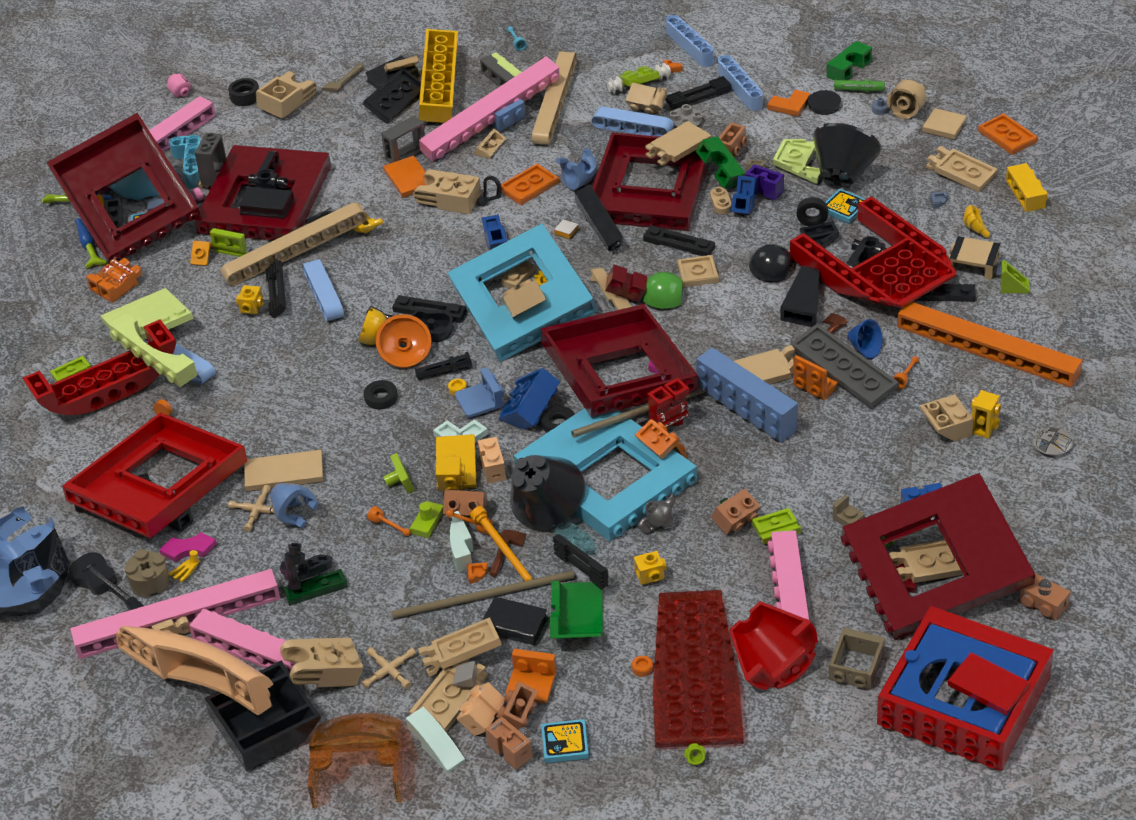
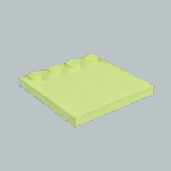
(152, 308)

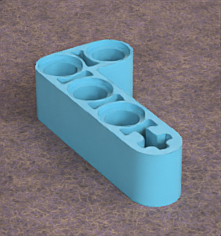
(184, 148)

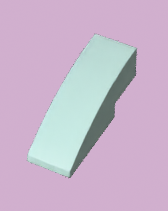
(460, 544)
(434, 739)

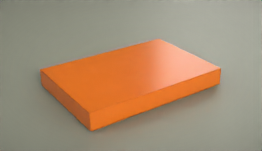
(1007, 134)
(405, 175)
(529, 184)

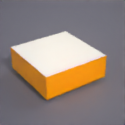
(566, 229)

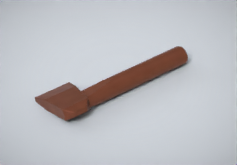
(835, 321)
(509, 536)

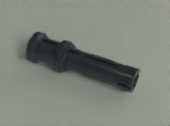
(452, 364)

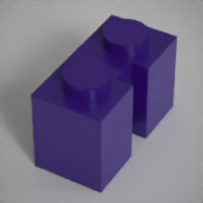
(767, 182)

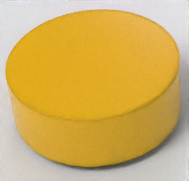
(456, 385)

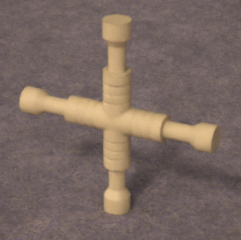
(255, 508)
(388, 668)

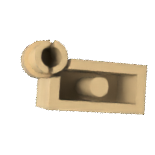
(646, 98)

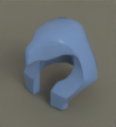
(578, 174)
(287, 495)

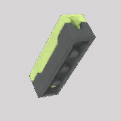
(498, 69)

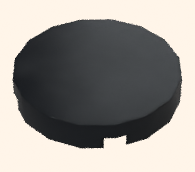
(824, 102)

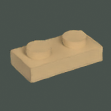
(518, 275)

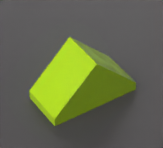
(1012, 280)

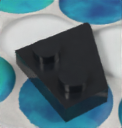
(821, 233)

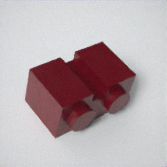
(626, 284)

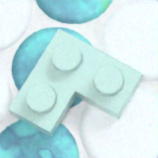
(450, 429)

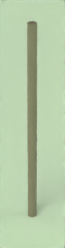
(620, 417)
(482, 594)

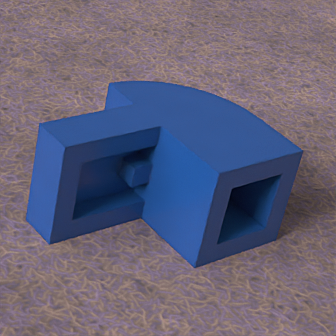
(745, 196)
(493, 231)

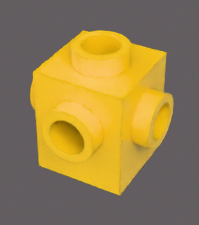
(250, 299)
(649, 567)

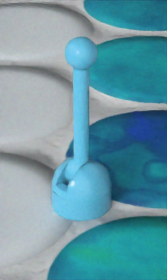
(517, 40)

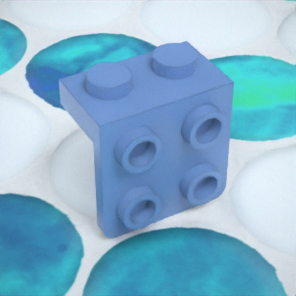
(509, 115)
(481, 397)

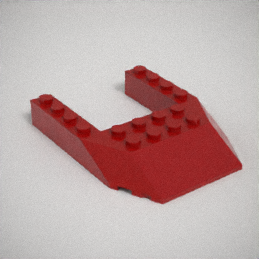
(890, 277)

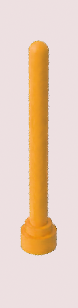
(480, 516)

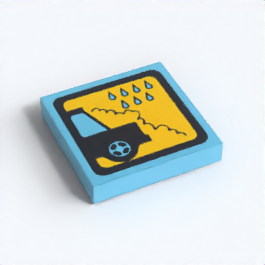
(844, 205)
(564, 741)

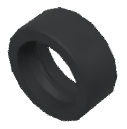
(240, 85)

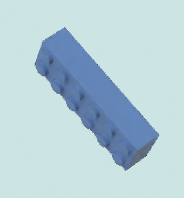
(747, 395)

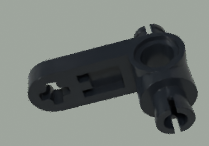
(265, 176)
(864, 250)
(296, 568)

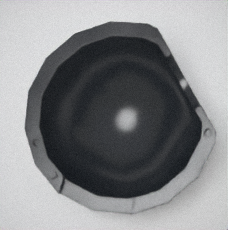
(771, 262)

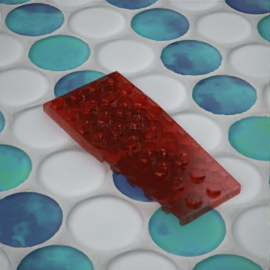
(695, 673)

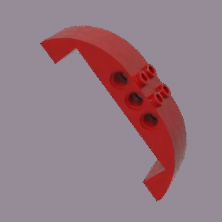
(103, 382)

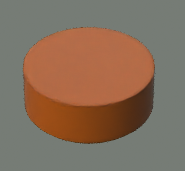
(163, 407)
(642, 666)

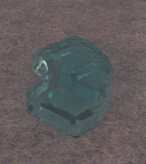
(577, 537)

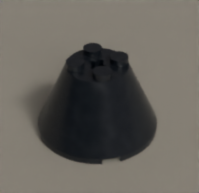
(843, 152)
(545, 491)

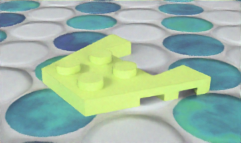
(795, 156)

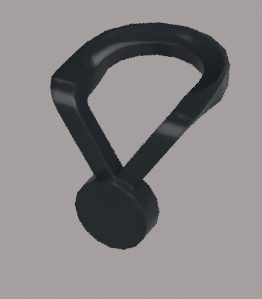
(483, 201)

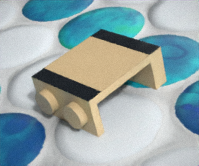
(975, 253)

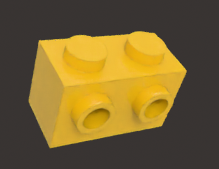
(985, 413)
(450, 473)

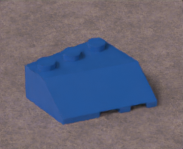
(529, 399)

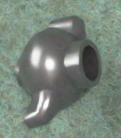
(657, 514)

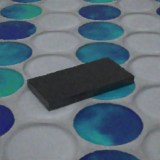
(394, 95)

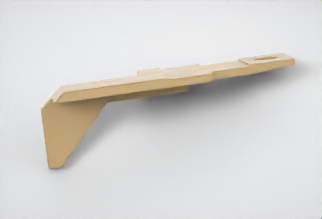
(600, 276)

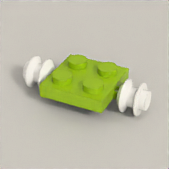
(638, 76)

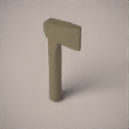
(334, 87)

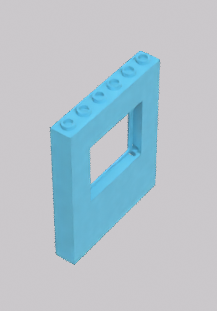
(564, 292)
(627, 507)

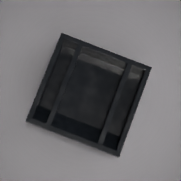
(272, 732)

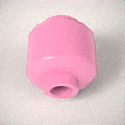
(178, 84)

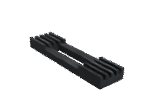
(679, 98)
(657, 236)
(277, 302)
(407, 304)
(597, 572)

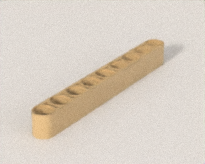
(554, 100)
(294, 243)

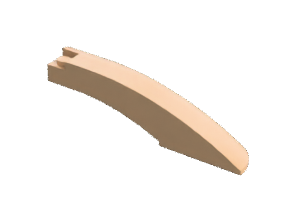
(196, 662)

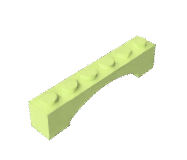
(177, 368)

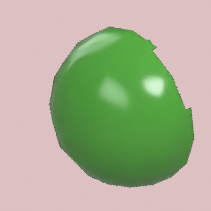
(663, 290)

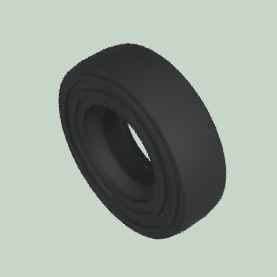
(812, 202)
(380, 386)
(554, 412)

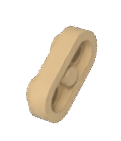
(720, 200)

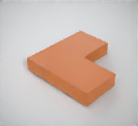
(791, 106)

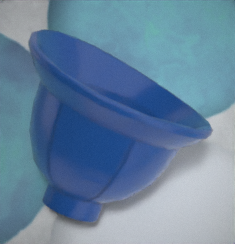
(866, 338)

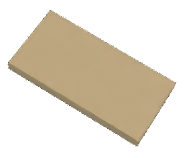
(284, 468)

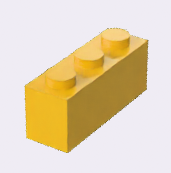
(1026, 187)

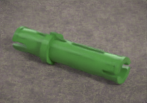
(879, 85)

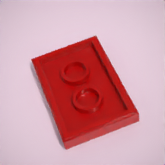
(988, 683)

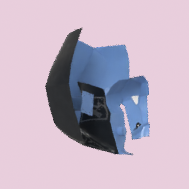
(30, 566)

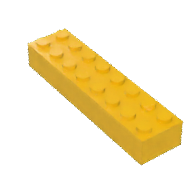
(438, 75)

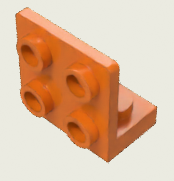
(812, 378)
(658, 440)
(535, 671)

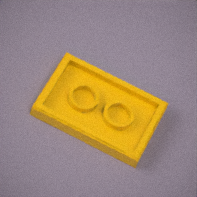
(463, 447)

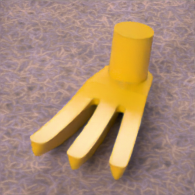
(186, 567)

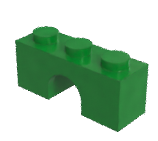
(842, 65)
(714, 151)

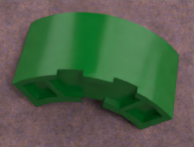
(576, 610)

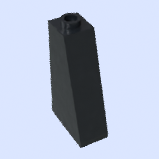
(598, 217)
(802, 299)

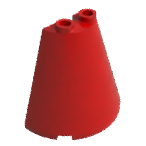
(773, 646)

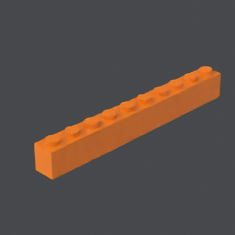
(990, 344)

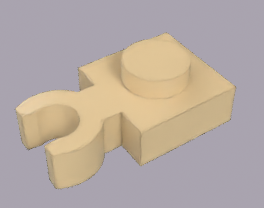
(180, 626)

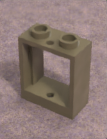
(851, 640)

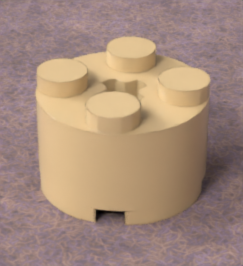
(906, 99)

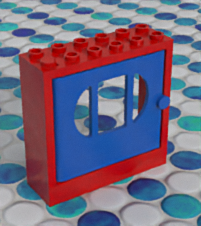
(955, 729)

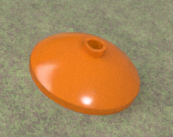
(401, 330)

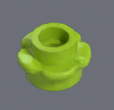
(699, 758)

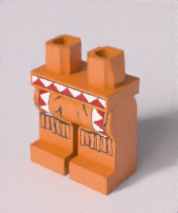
(114, 279)

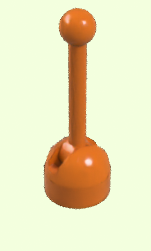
(903, 376)
(450, 513)
(376, 515)

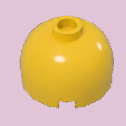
(370, 327)

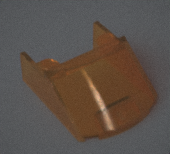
(357, 733)

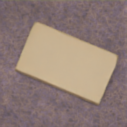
(490, 144)

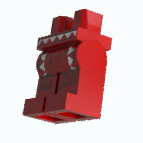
(671, 405)

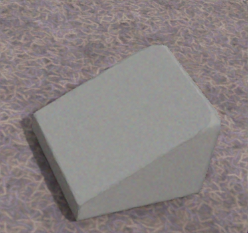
(465, 675)

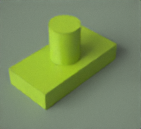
(399, 474)
(426, 519)

